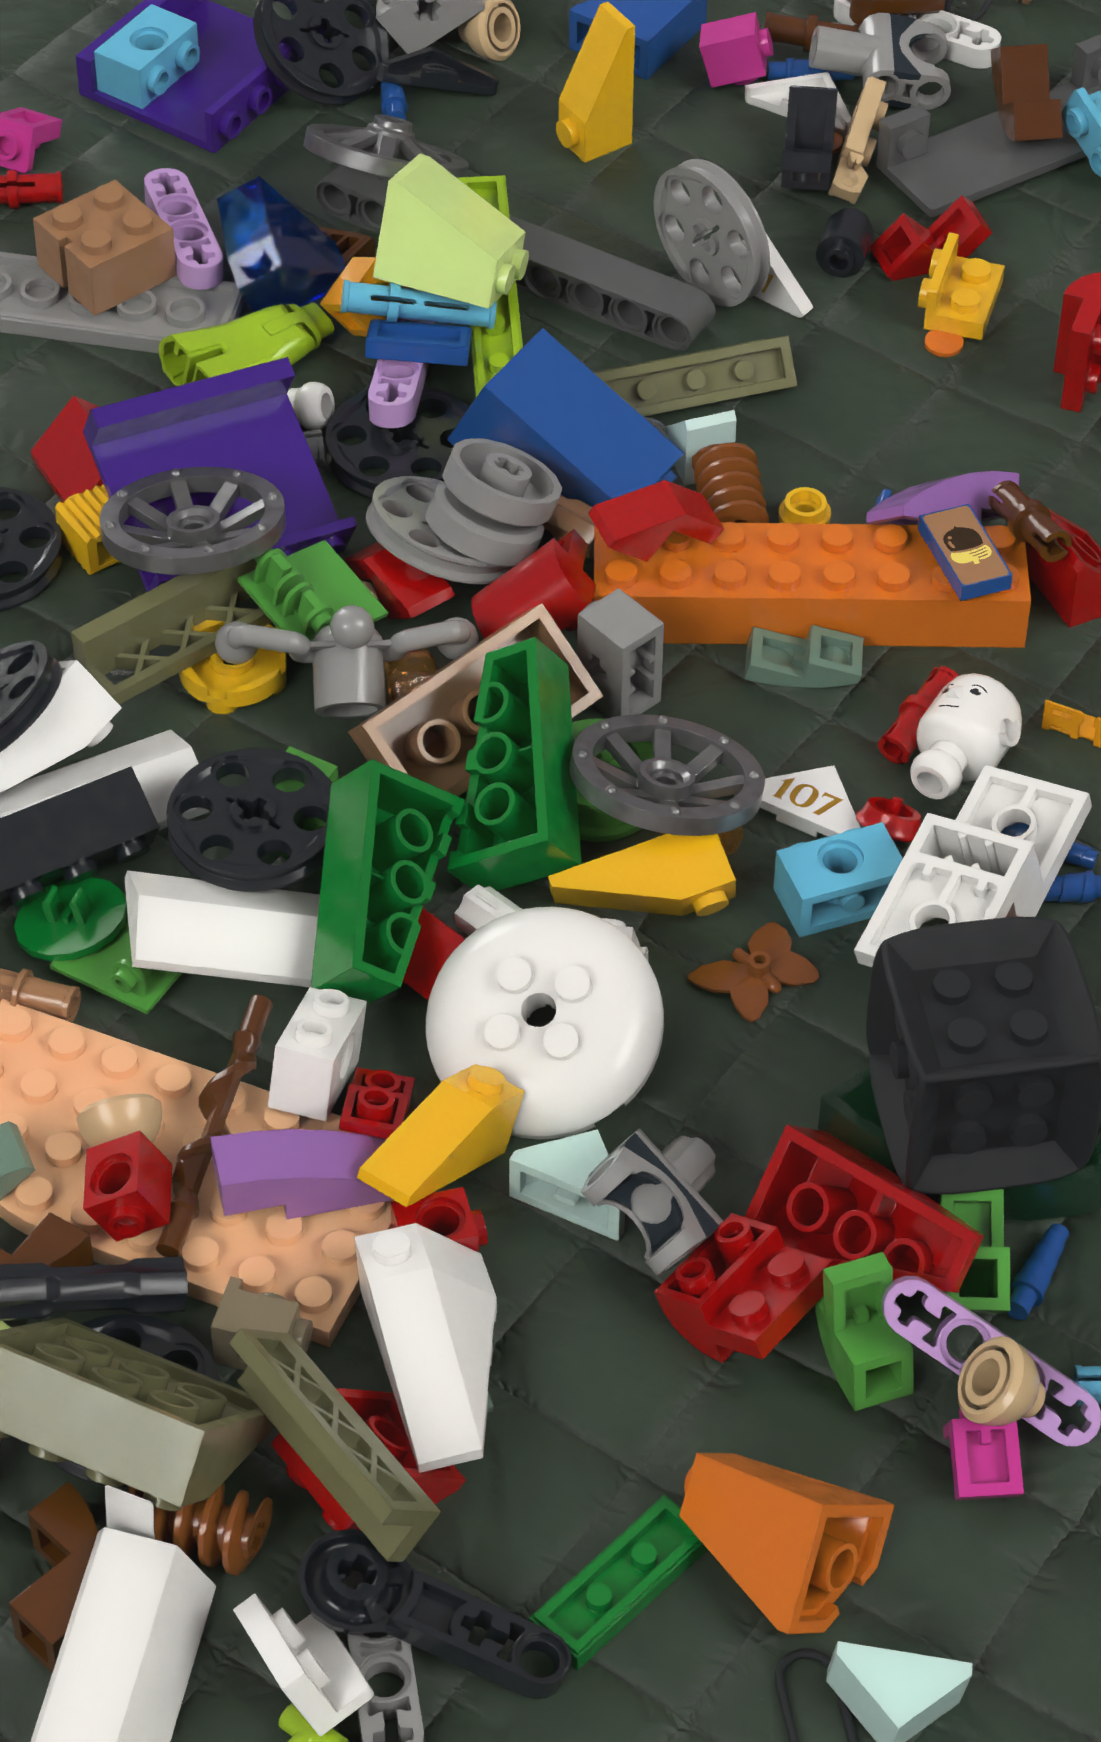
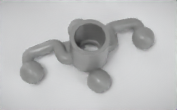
(346, 655)

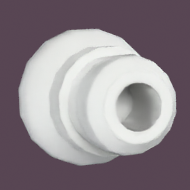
(312, 404)

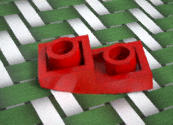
(376, 1102)

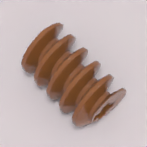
(731, 482)
(216, 1529)

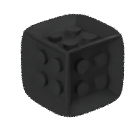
(984, 1055)

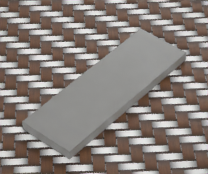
(42, 308)

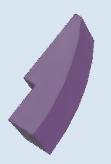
(941, 494)
(293, 1168)

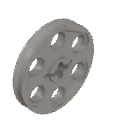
(698, 216)
(400, 526)

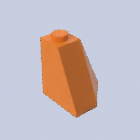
(784, 1536)

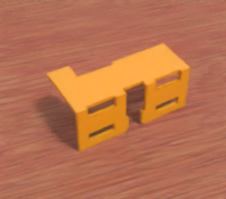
(1071, 722)

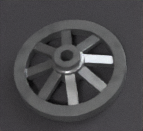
(378, 148)
(193, 536)
(663, 791)

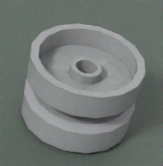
(493, 502)

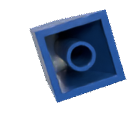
(570, 423)

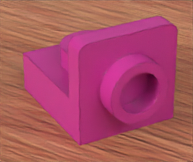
(22, 133)
(984, 1459)

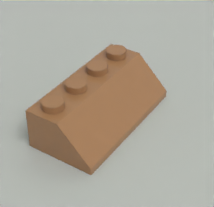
(434, 722)

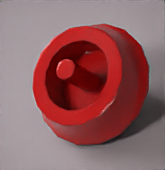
(898, 818)

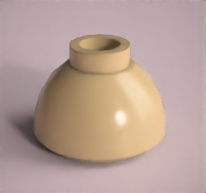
(493, 31)
(119, 1117)
(1000, 1384)

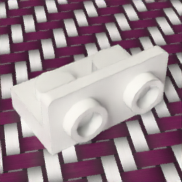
(307, 1664)

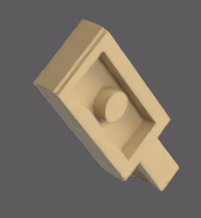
(858, 147)

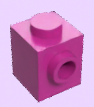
(735, 50)

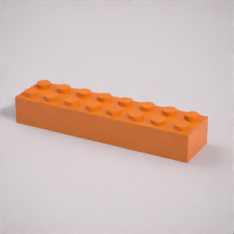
(831, 576)

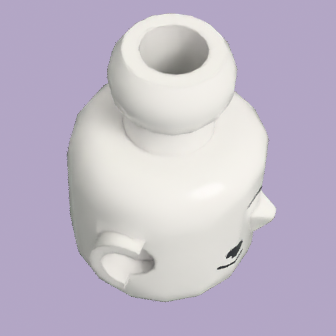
(962, 731)

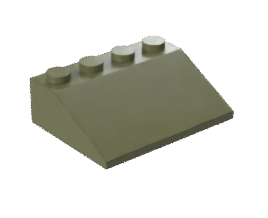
(123, 1412)

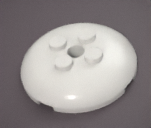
(603, 1025)

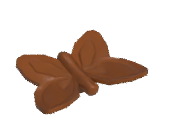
(755, 974)

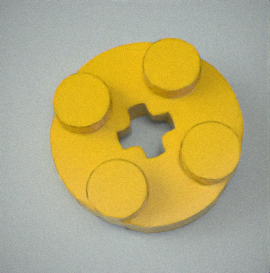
(234, 686)

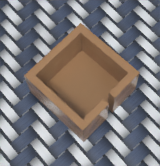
(105, 247)

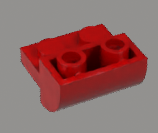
(1080, 341)
(547, 576)
(741, 1290)

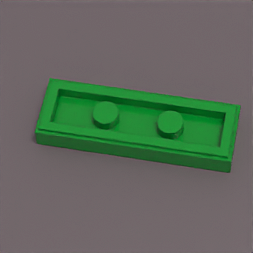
(621, 1581)

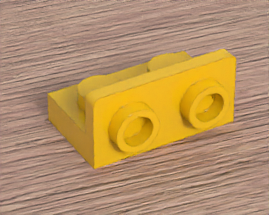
(960, 292)

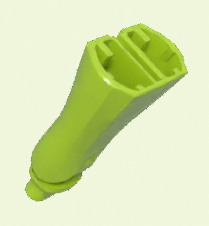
(244, 342)

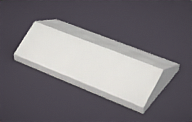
(156, 760)
(221, 931)
(127, 1644)

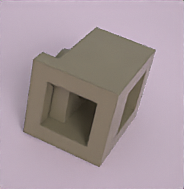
(254, 1312)

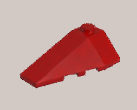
(851, 1207)

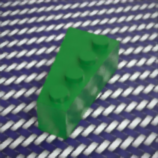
(520, 791)
(377, 876)

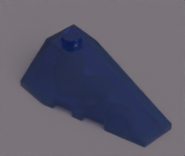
(275, 248)

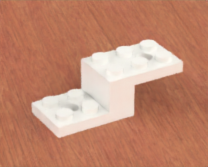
(973, 870)

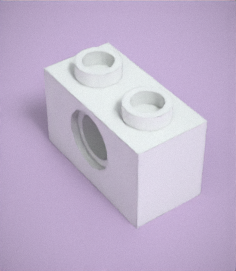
(317, 1053)

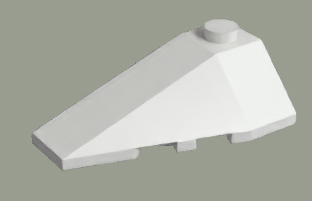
(73, 719)
(435, 1336)

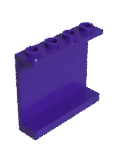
(216, 96)
(223, 422)

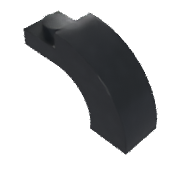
(809, 138)

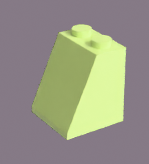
(446, 238)

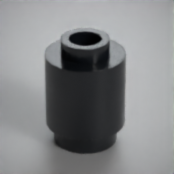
(845, 243)

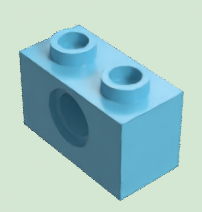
(147, 56)
(835, 878)

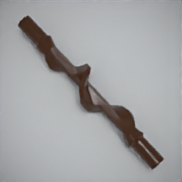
(215, 1105)

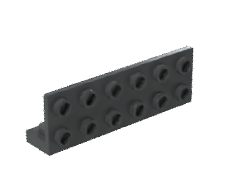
(977, 155)

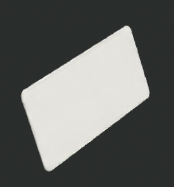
(129, 1513)

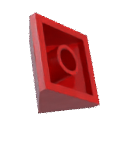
(64, 452)
(1075, 580)

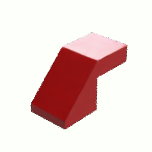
(908, 247)
(646, 517)
(400, 587)

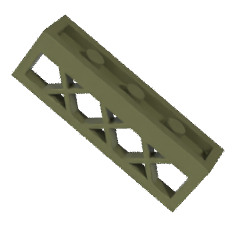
(704, 376)
(162, 618)
(334, 1442)

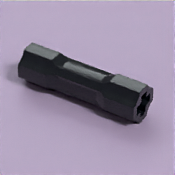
(134, 1286)

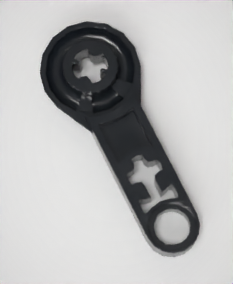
(423, 1613)

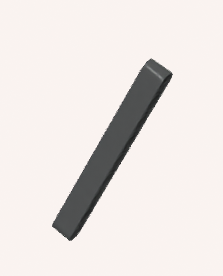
(558, 270)

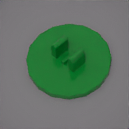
(71, 919)

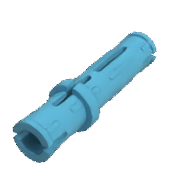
(357, 299)

